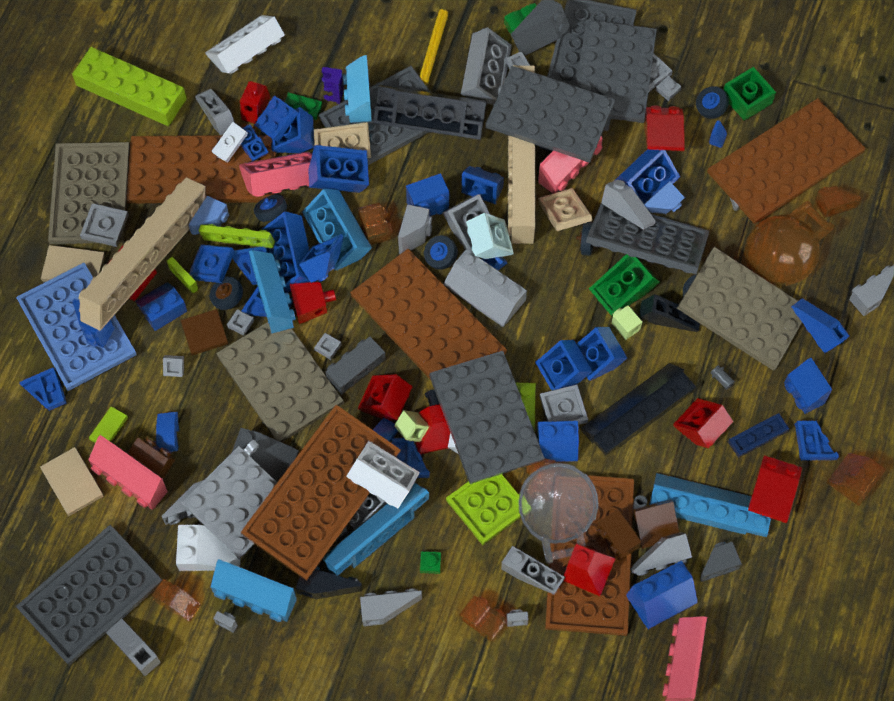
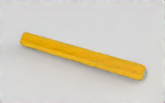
(433, 46)

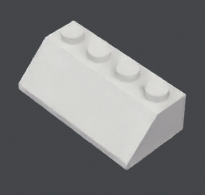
(245, 44)

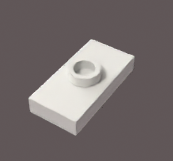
(230, 142)

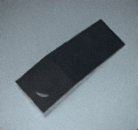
(665, 313)

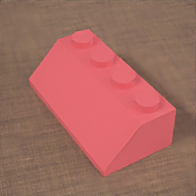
(560, 168)
(276, 174)
(127, 473)
(685, 659)

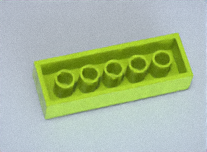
(129, 86)

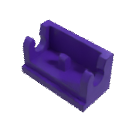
(333, 83)

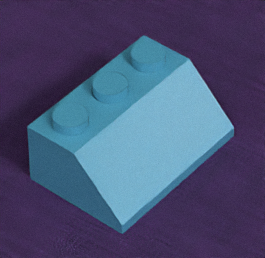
(357, 91)

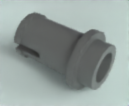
(722, 377)
(640, 501)

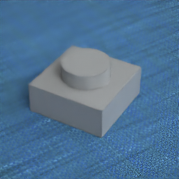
(517, 59)
(668, 88)
(240, 322)
(327, 346)
(173, 366)
(517, 618)
(226, 621)

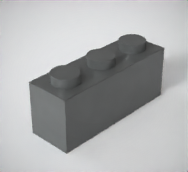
(355, 365)

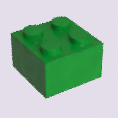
(749, 93)

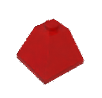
(438, 433)
(588, 569)

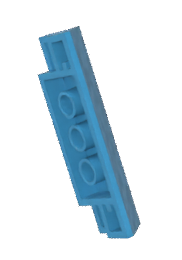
(709, 505)
(375, 532)

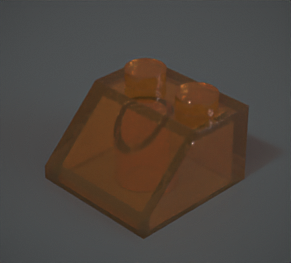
(856, 477)

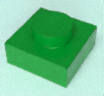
(430, 562)

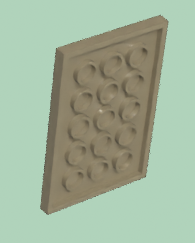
(85, 177)
(742, 308)
(279, 380)

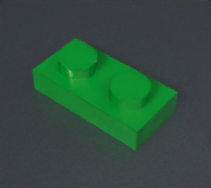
(309, 105)

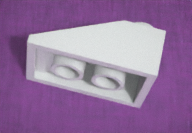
(200, 549)

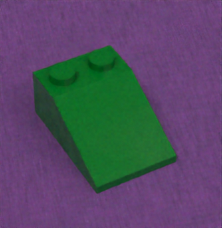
(624, 284)

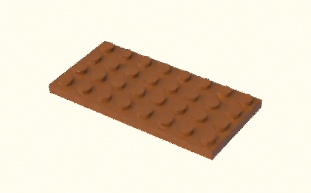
(786, 160)
(164, 161)
(423, 316)
(314, 495)
(581, 610)

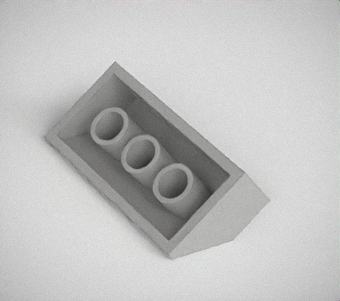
(485, 66)
(485, 288)

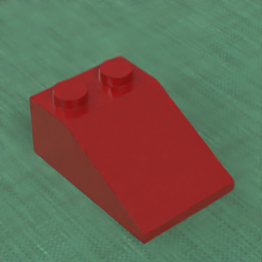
(664, 128)
(775, 489)

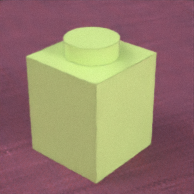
(626, 322)
(411, 426)

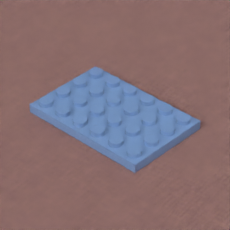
(58, 329)

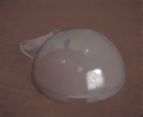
(558, 506)

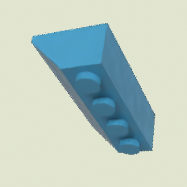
(330, 217)
(271, 291)
(253, 591)

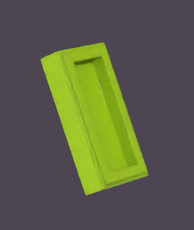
(182, 275)
(109, 425)

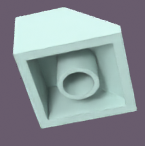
(489, 236)

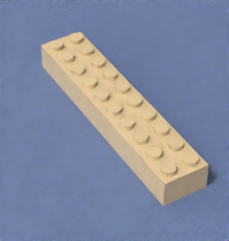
(521, 187)
(140, 255)

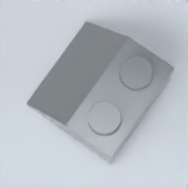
(414, 228)

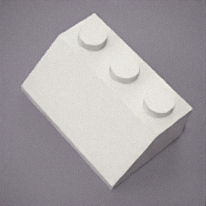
(383, 474)

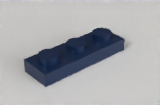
(758, 435)

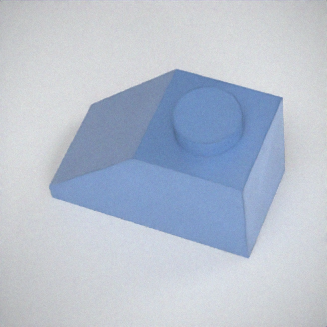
(665, 200)
(210, 212)

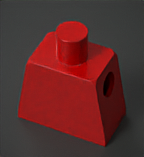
(255, 97)
(310, 300)

